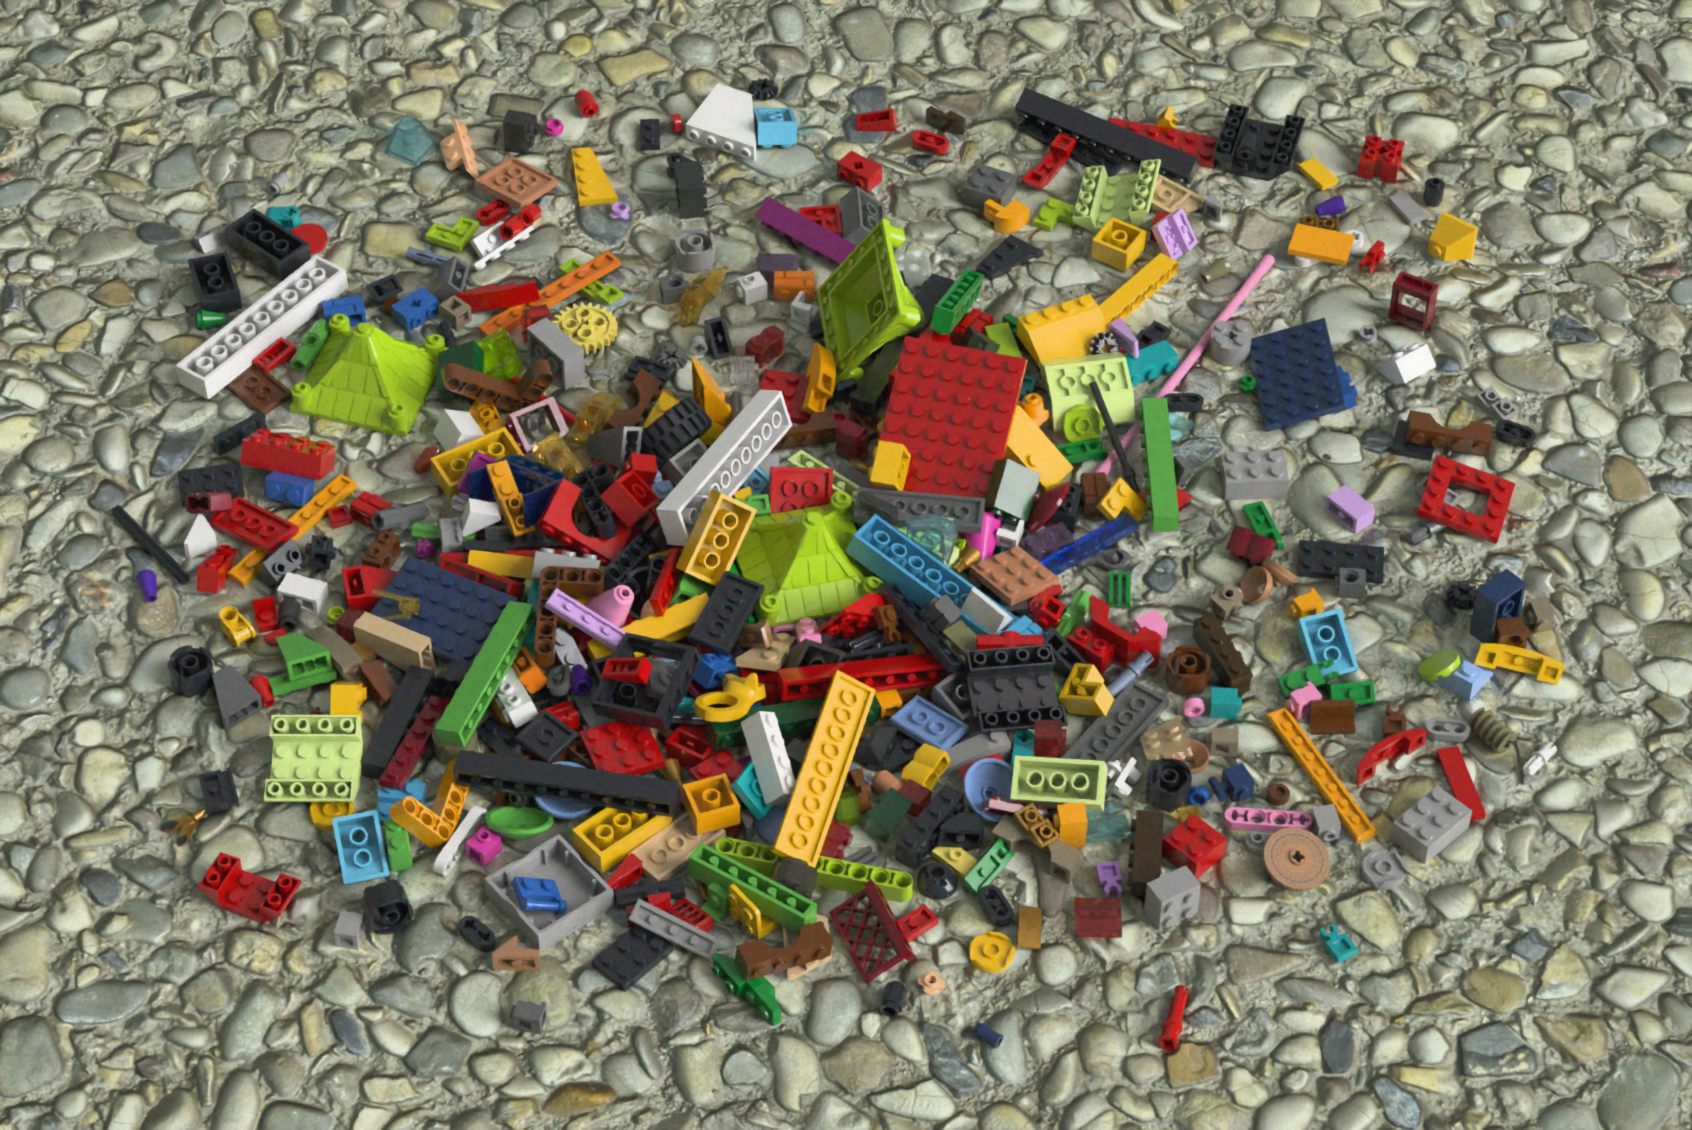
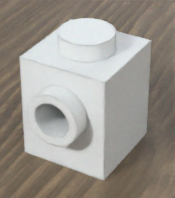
(751, 288)

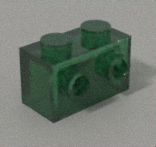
(887, 815)

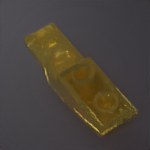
(697, 294)
(592, 415)

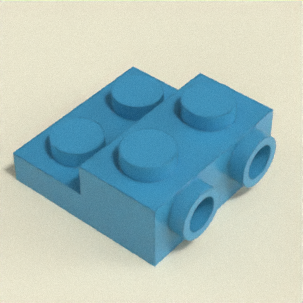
(387, 797)

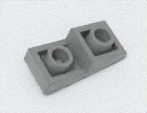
(1494, 404)

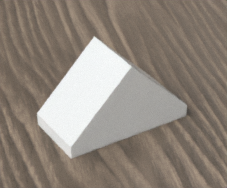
(479, 515)
(200, 538)

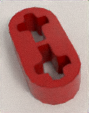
(492, 213)

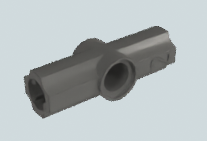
(399, 515)

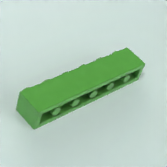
(767, 895)

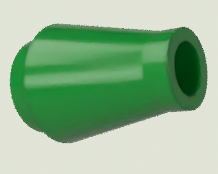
(208, 319)

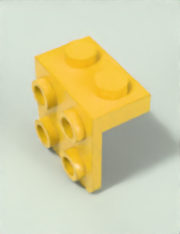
(749, 914)

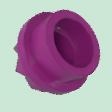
(425, 549)

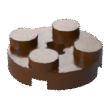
(856, 780)

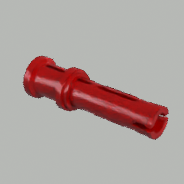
(1172, 1025)

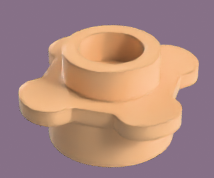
(931, 988)

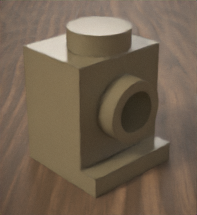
(456, 312)
(1538, 613)
(1223, 741)

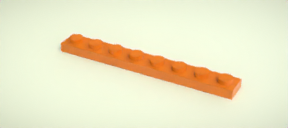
(554, 292)

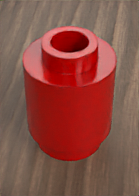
(585, 103)

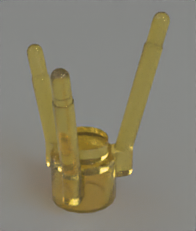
(407, 605)

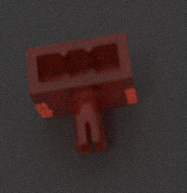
(1049, 738)

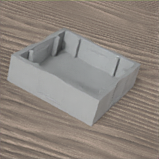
(577, 883)

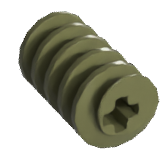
(1492, 730)

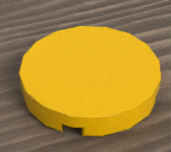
(323, 812)
(991, 952)

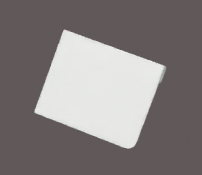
(802, 311)
(1009, 535)

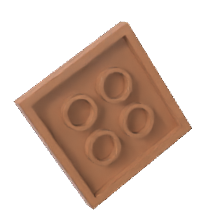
(516, 182)
(1013, 575)

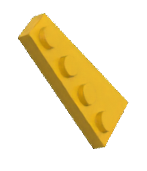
(590, 179)
(666, 402)

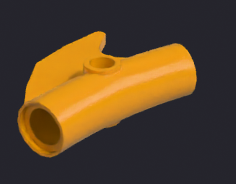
(486, 417)

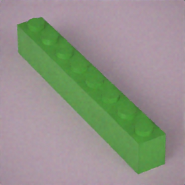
(1159, 465)
(486, 674)

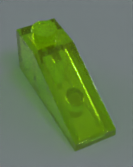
(848, 806)

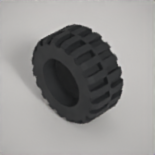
(675, 430)

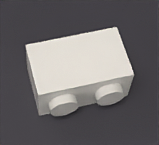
(308, 592)

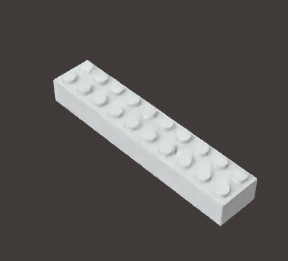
(260, 325)
(725, 463)

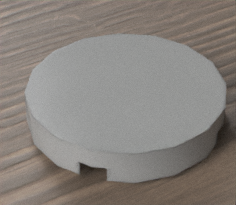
(1383, 869)

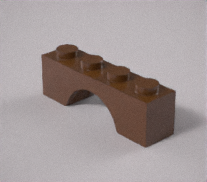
(641, 392)
(818, 430)
(1424, 430)
(758, 959)

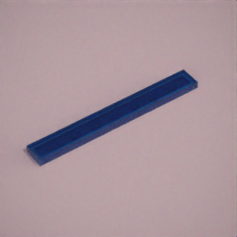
(1087, 545)

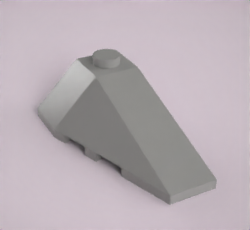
(975, 747)

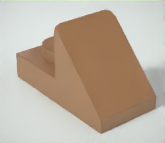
(756, 635)
(511, 958)

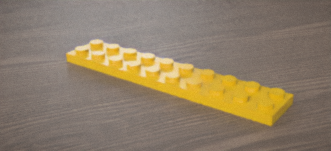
(824, 769)

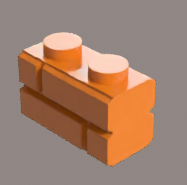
(789, 283)
(528, 671)

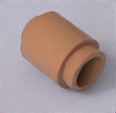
(884, 781)

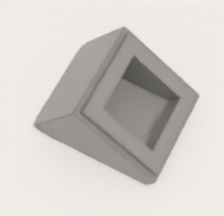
(1213, 208)

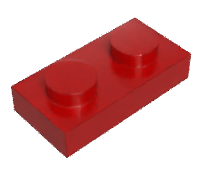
(918, 922)

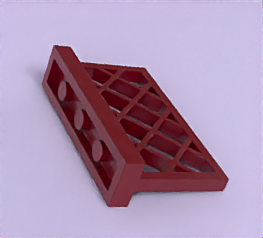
(885, 918)

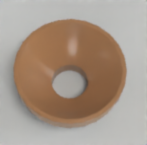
(1279, 574)
(1252, 584)
(1199, 758)

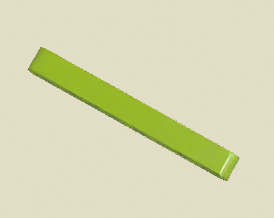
(894, 884)

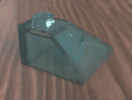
(410, 142)
(935, 534)

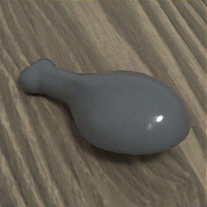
(1109, 559)

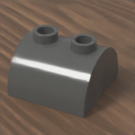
(952, 696)

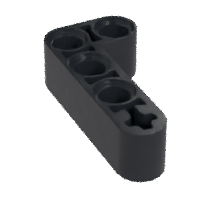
(593, 483)
(618, 570)

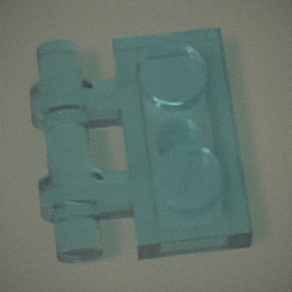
(1109, 827)

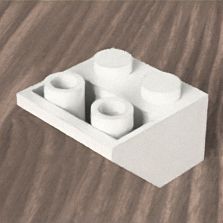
(1405, 363)

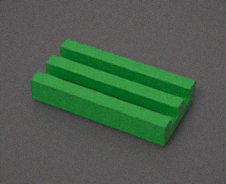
(1119, 604)

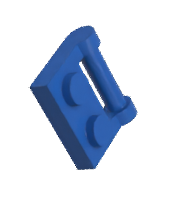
(538, 894)

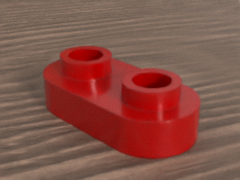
(930, 142)

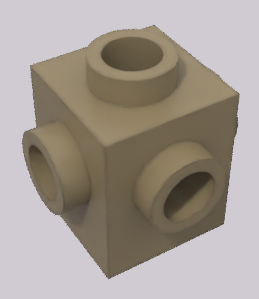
(1226, 600)

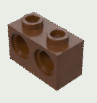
(382, 551)
(1510, 632)

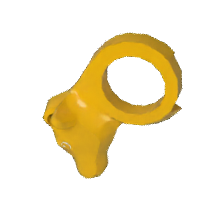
(737, 691)

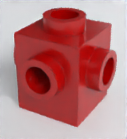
(1046, 612)

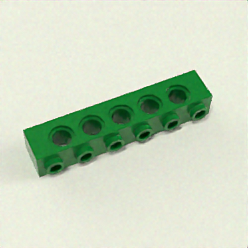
(956, 302)

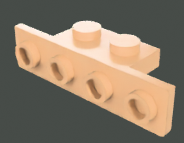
(457, 150)

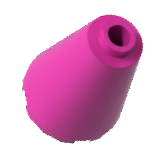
(985, 541)

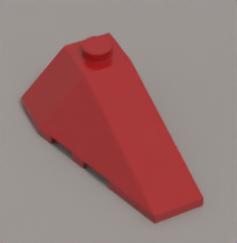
(483, 577)

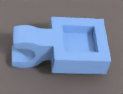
(661, 488)

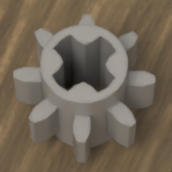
(533, 419)
(459, 503)

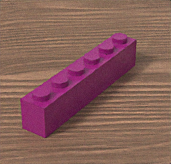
(804, 231)

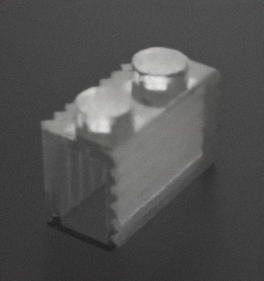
(743, 375)

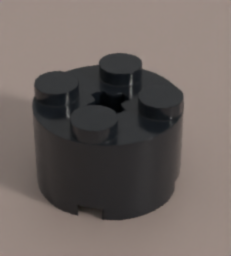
(191, 670)
(450, 678)
(1168, 784)
(387, 907)

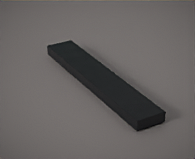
(1080, 152)
(921, 627)

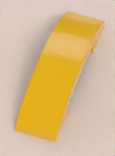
(1520, 660)

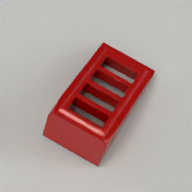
(883, 121)
(276, 348)
(639, 674)
(627, 873)
(705, 919)

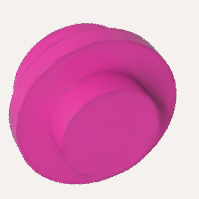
(554, 127)

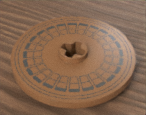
(1285, 870)

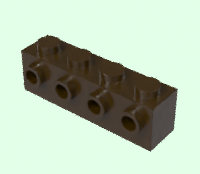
(1224, 657)
(1146, 850)

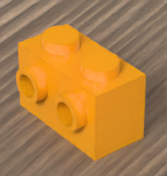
(1071, 823)

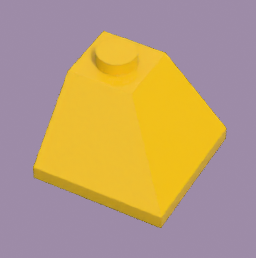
(1452, 239)

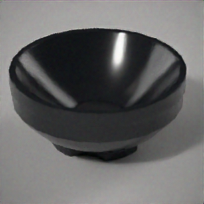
(937, 887)

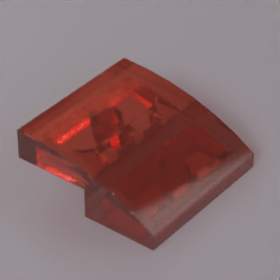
(1098, 917)

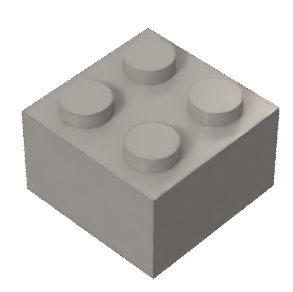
(1172, 898)

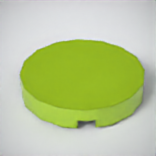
(1082, 423)
(1439, 664)

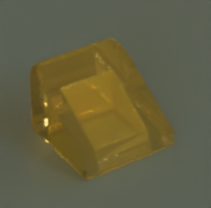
(1183, 813)

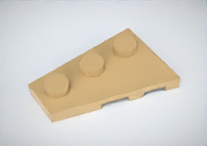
(769, 658)

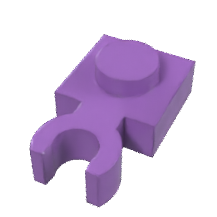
(1110, 877)

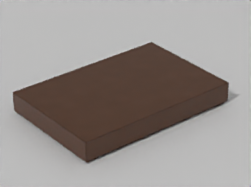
(259, 390)

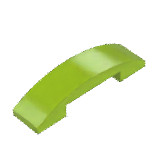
(596, 290)

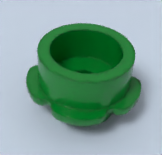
(1247, 384)

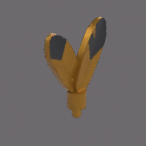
(186, 824)

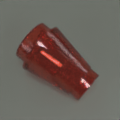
(423, 463)

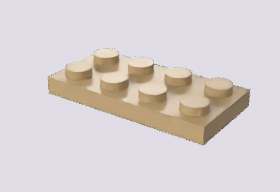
(670, 847)

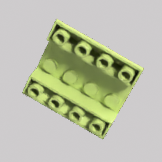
(1118, 197)
(1069, 385)
(314, 758)

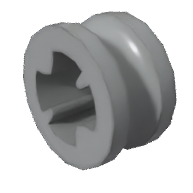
(1367, 330)
(695, 349)

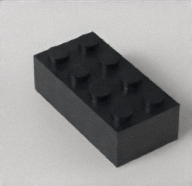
(267, 244)

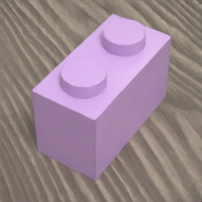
(1350, 509)

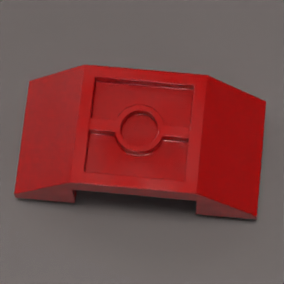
(1126, 645)
(246, 892)

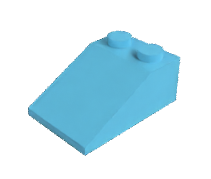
(775, 127)
(1326, 638)
(360, 847)

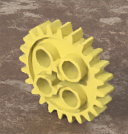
(588, 326)

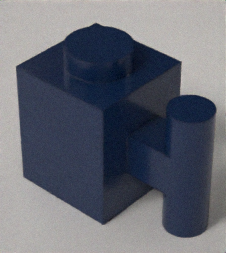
(1235, 782)

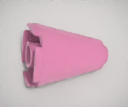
(613, 604)

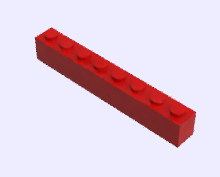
(876, 673)

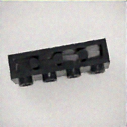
(879, 650)
(923, 832)

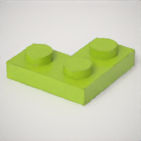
(1052, 212)
(455, 237)

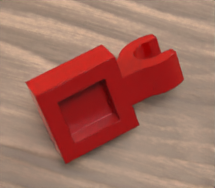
(1374, 255)

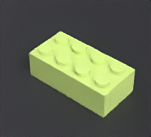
(1059, 782)

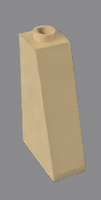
(394, 642)

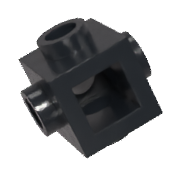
(320, 552)

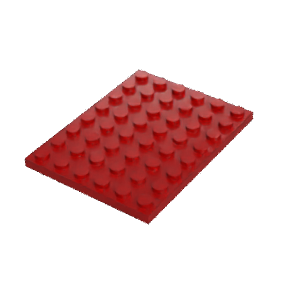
(952, 415)

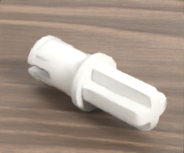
(1539, 759)

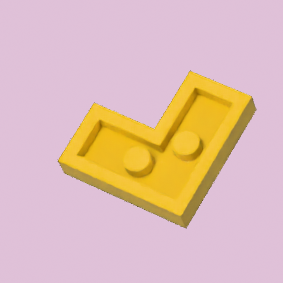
(1122, 498)

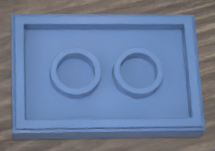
(928, 724)

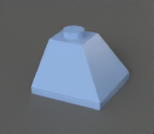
(1466, 678)

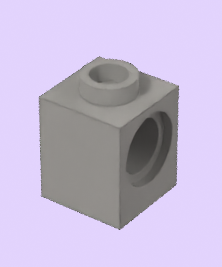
(1325, 822)
(349, 930)

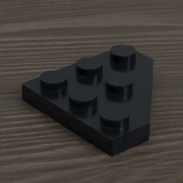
(899, 752)

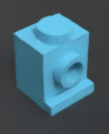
(756, 481)

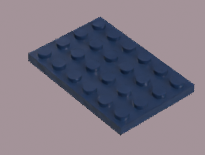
(1296, 375)
(451, 609)

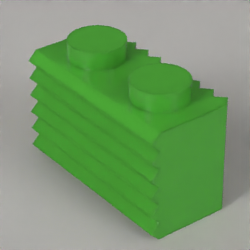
(397, 846)

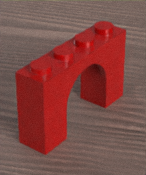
(558, 522)

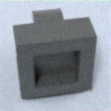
(1182, 469)

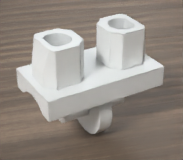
(1119, 774)

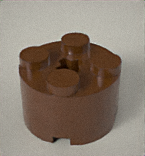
(1187, 670)

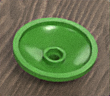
(518, 823)

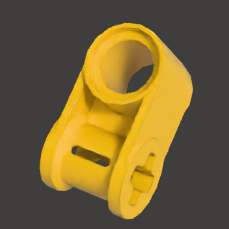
(235, 626)

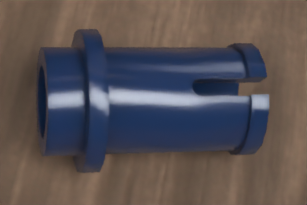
(988, 1035)

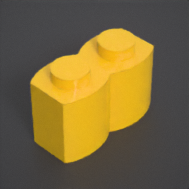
(927, 766)

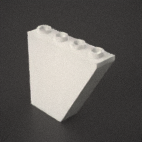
(725, 122)

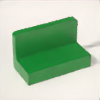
(1360, 690)

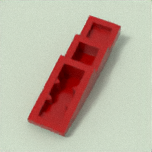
(501, 296)

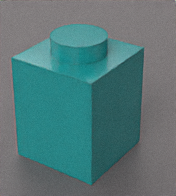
(1224, 703)

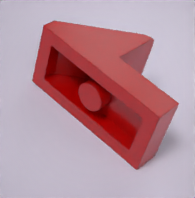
(265, 614)

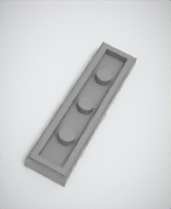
(674, 929)

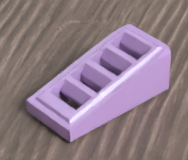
(1125, 337)

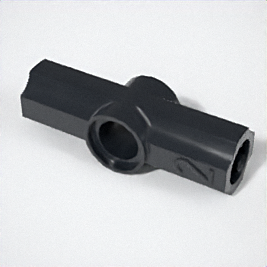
(629, 895)

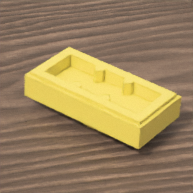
(955, 858)

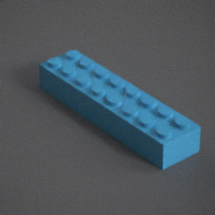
(911, 567)

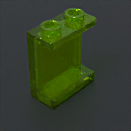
(500, 355)

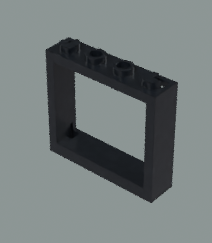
(674, 694)

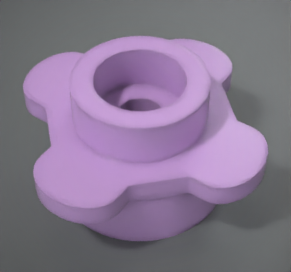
(620, 211)

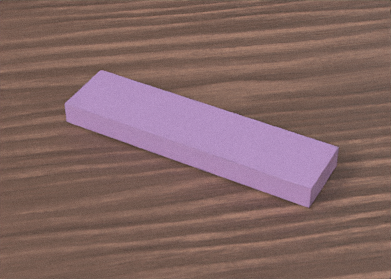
(585, 619)

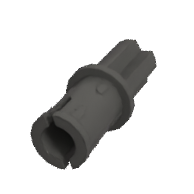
(1425, 531)

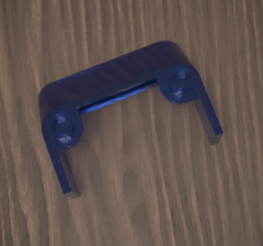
(531, 478)

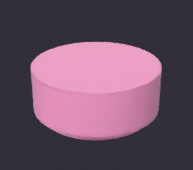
(1193, 707)

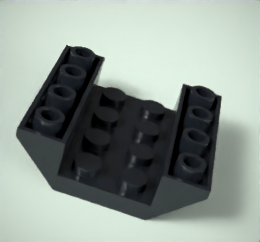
(1275, 146)
(1012, 688)

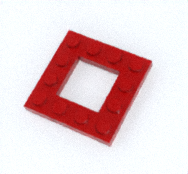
(1485, 527)

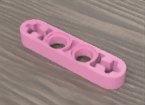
(1268, 817)

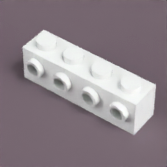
(515, 700)
(769, 757)

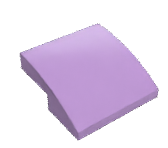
(1174, 234)

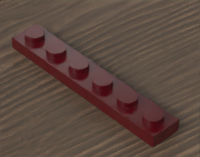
(413, 744)

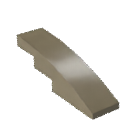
(340, 651)

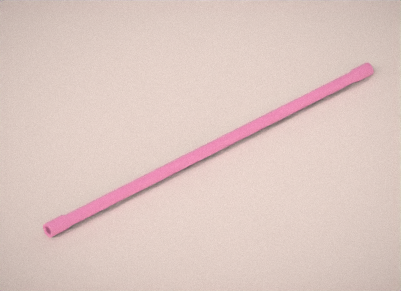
(1261, 269)

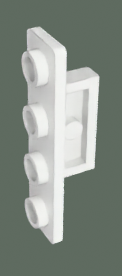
(491, 243)

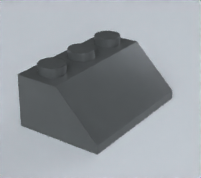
(859, 214)

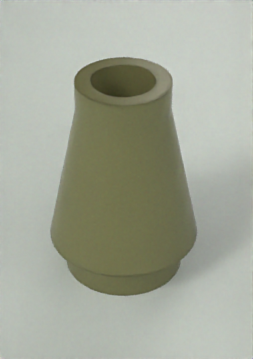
(1215, 270)

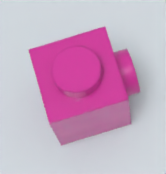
(483, 846)

